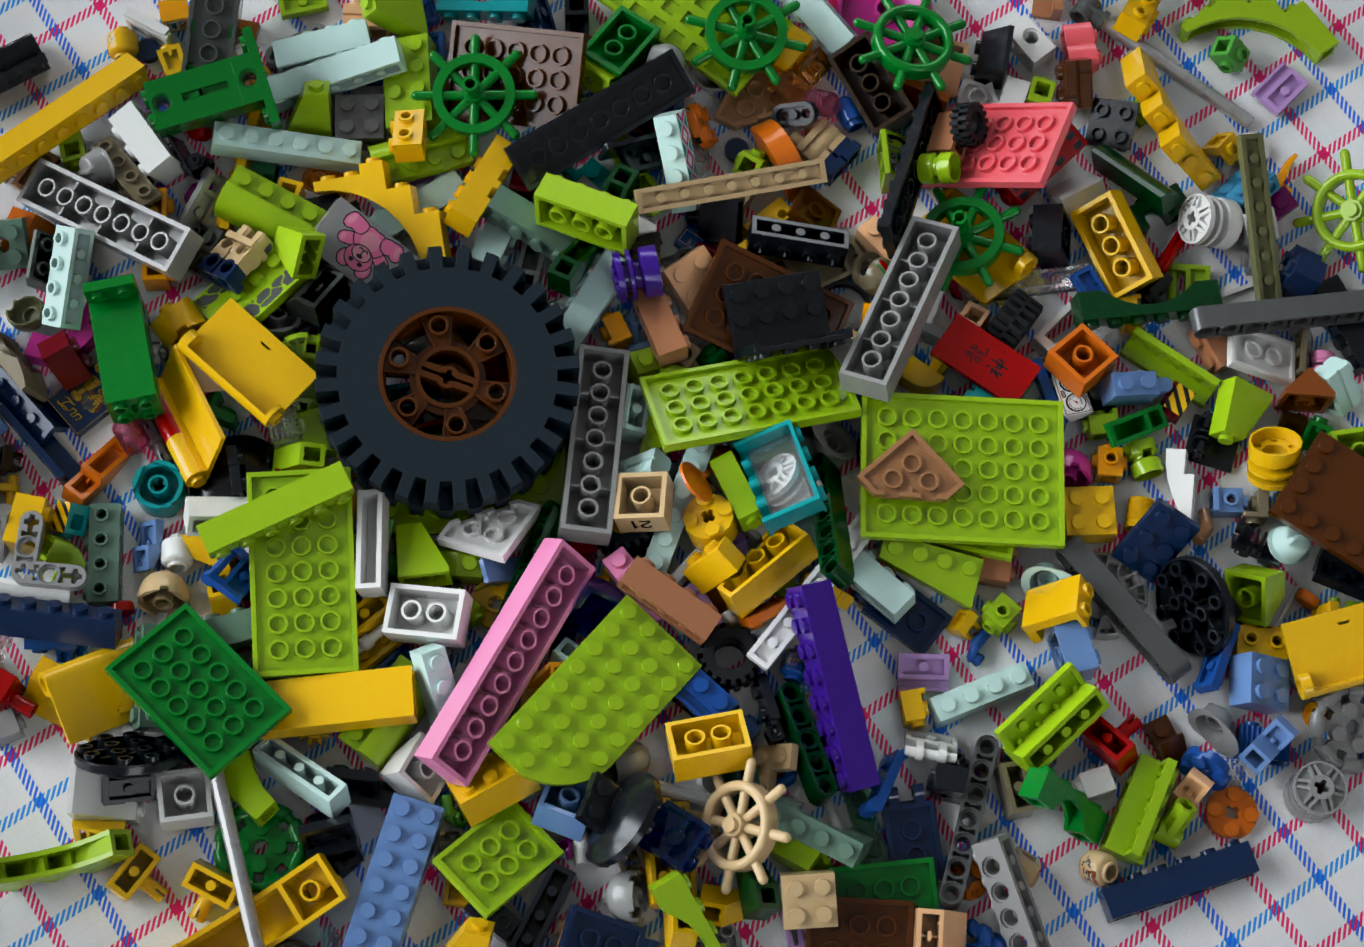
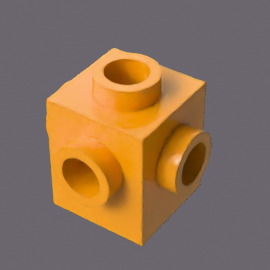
(1108, 464)

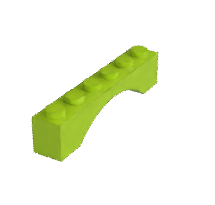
(675, 898)

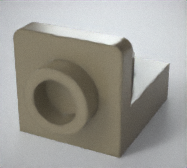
(1258, 509)

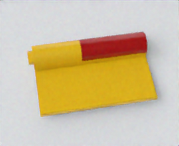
(188, 422)

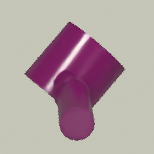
(566, 846)

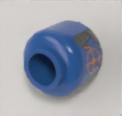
(792, 666)

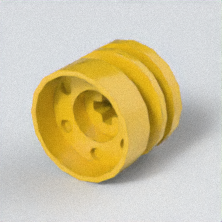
(1273, 457)

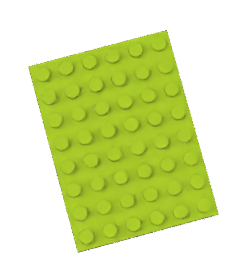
(1000, 449)

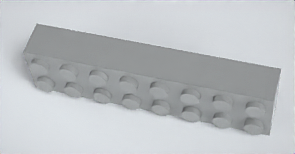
(114, 218)
(900, 309)
(594, 447)

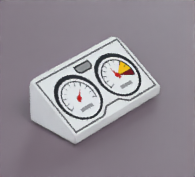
(1073, 407)

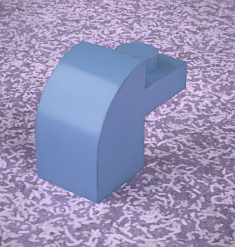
(1268, 744)

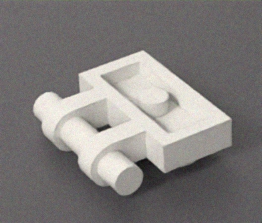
(930, 746)

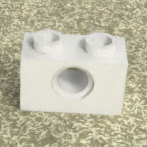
(1035, 54)

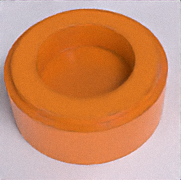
(1307, 599)

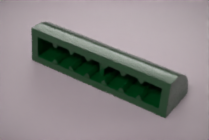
(1134, 179)

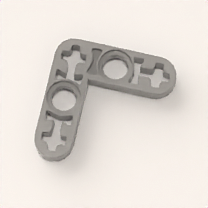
(32, 560)

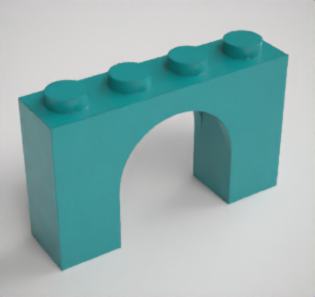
(492, 10)

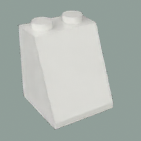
(86, 804)

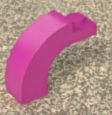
(83, 336)

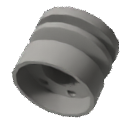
(1302, 796)

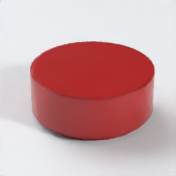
(126, 606)

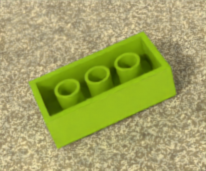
(418, 77)
(586, 213)

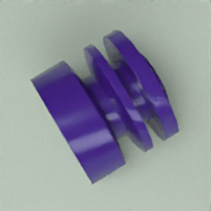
(637, 273)

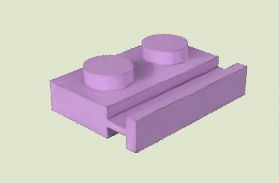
(1280, 89)
(923, 670)

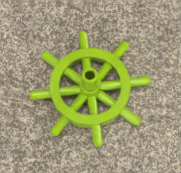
(1350, 210)

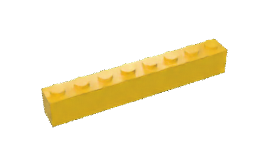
(70, 114)

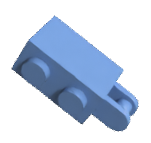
(1132, 388)

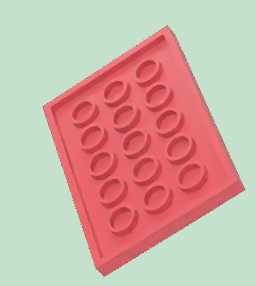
(1018, 146)

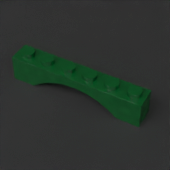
(576, 259)
(1100, 309)
(756, 900)

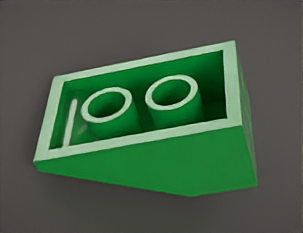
(622, 42)

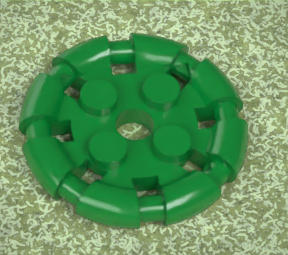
(277, 847)

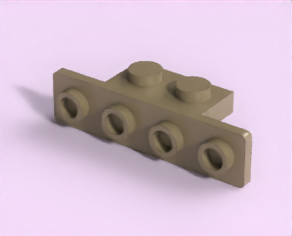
(128, 178)

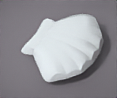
(975, 91)

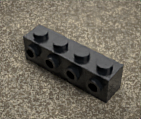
(797, 241)

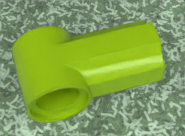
(1172, 825)

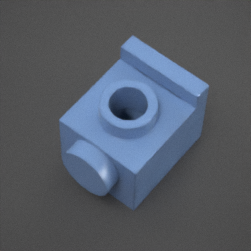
(1221, 508)

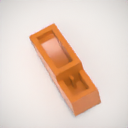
(95, 473)

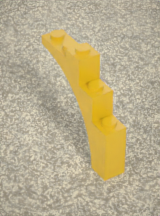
(1159, 113)
(401, 201)

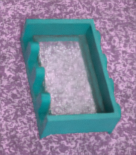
(781, 475)

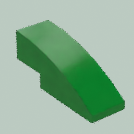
(1136, 425)

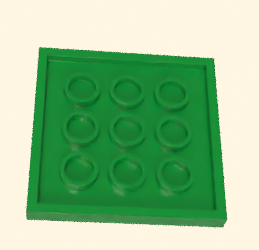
(890, 880)

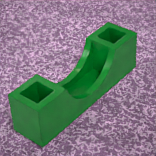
(1082, 817)

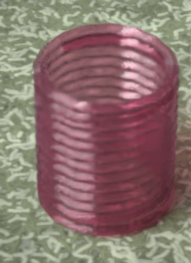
(826, 102)
(131, 437)

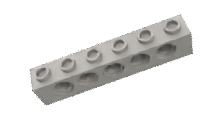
(1019, 898)

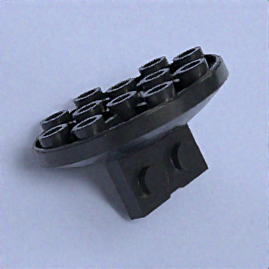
(236, 458)
(1198, 604)
(127, 764)
(617, 815)

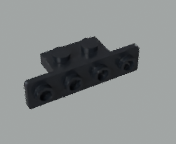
(635, 152)
(364, 786)

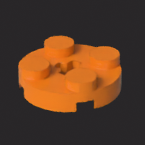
(699, 125)
(1229, 827)

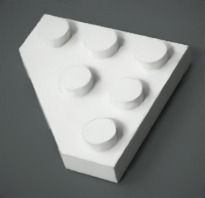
(491, 532)

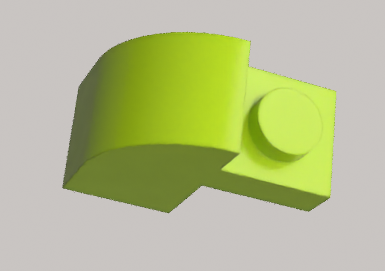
(61, 551)

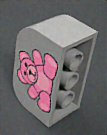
(356, 243)

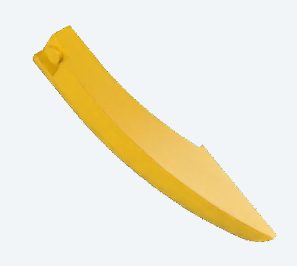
(281, 907)

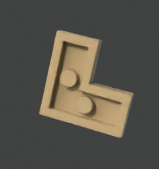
(773, 760)

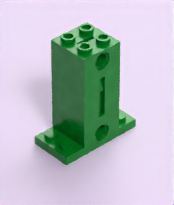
(212, 93)
(124, 349)

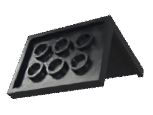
(779, 316)

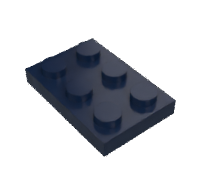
(1155, 540)

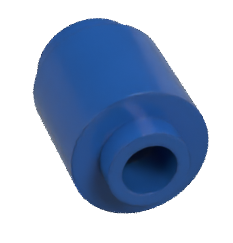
(849, 115)

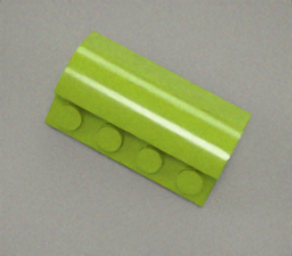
(442, 155)
(263, 204)
(1051, 719)
(379, 743)
(1139, 809)

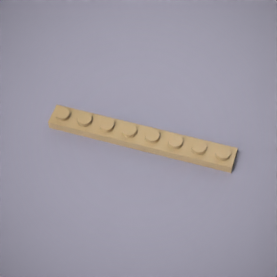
(730, 186)

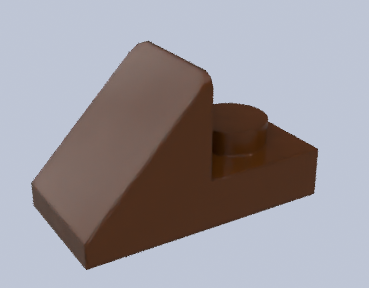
(1165, 739)

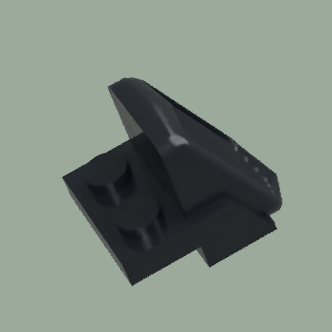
(334, 838)

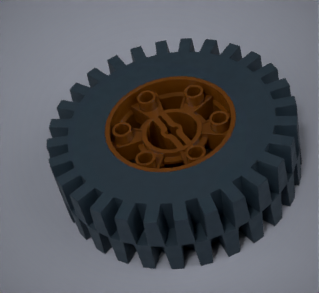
(461, 466)

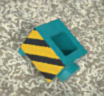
(70, 519)

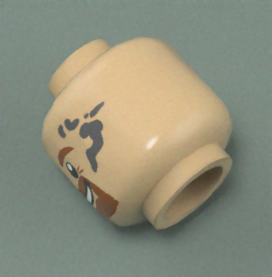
(1098, 868)

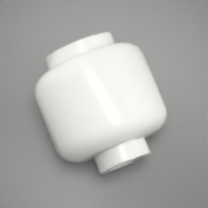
(175, 554)

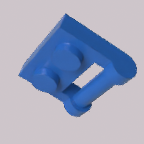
(237, 582)

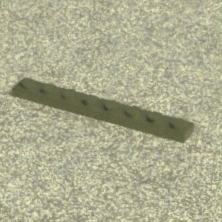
(1259, 216)

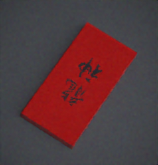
(985, 360)

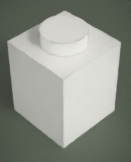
(1095, 782)

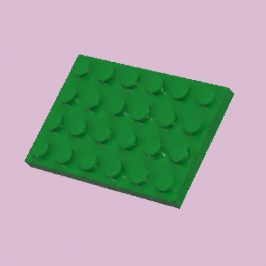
(198, 691)

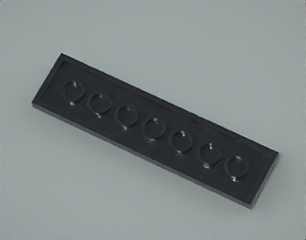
(600, 119)
(906, 186)

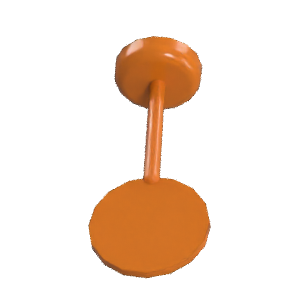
(696, 480)

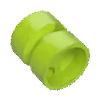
(941, 168)
(1143, 459)

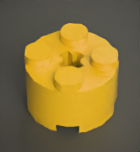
(176, 321)
(709, 521)

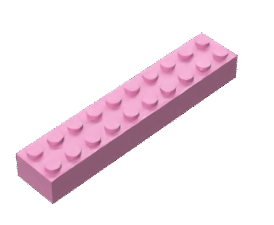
(505, 662)

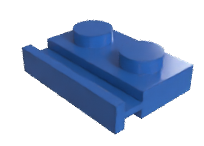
(704, 696)

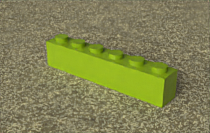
(275, 510)

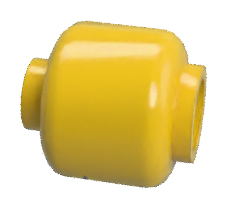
(122, 41)

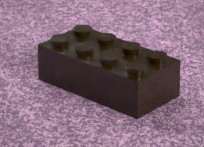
(872, 87)

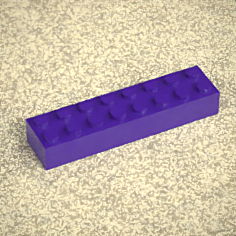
(832, 685)

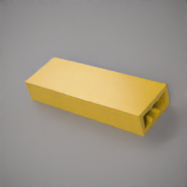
(346, 701)

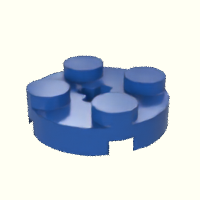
(1209, 764)

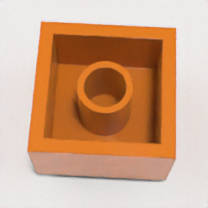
(1080, 360)

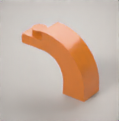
(778, 147)

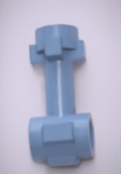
(633, 322)

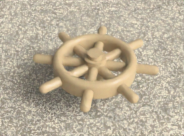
(741, 826)

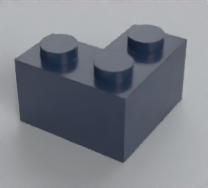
(1301, 272)

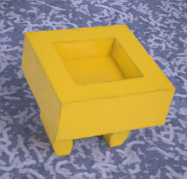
(962, 622)

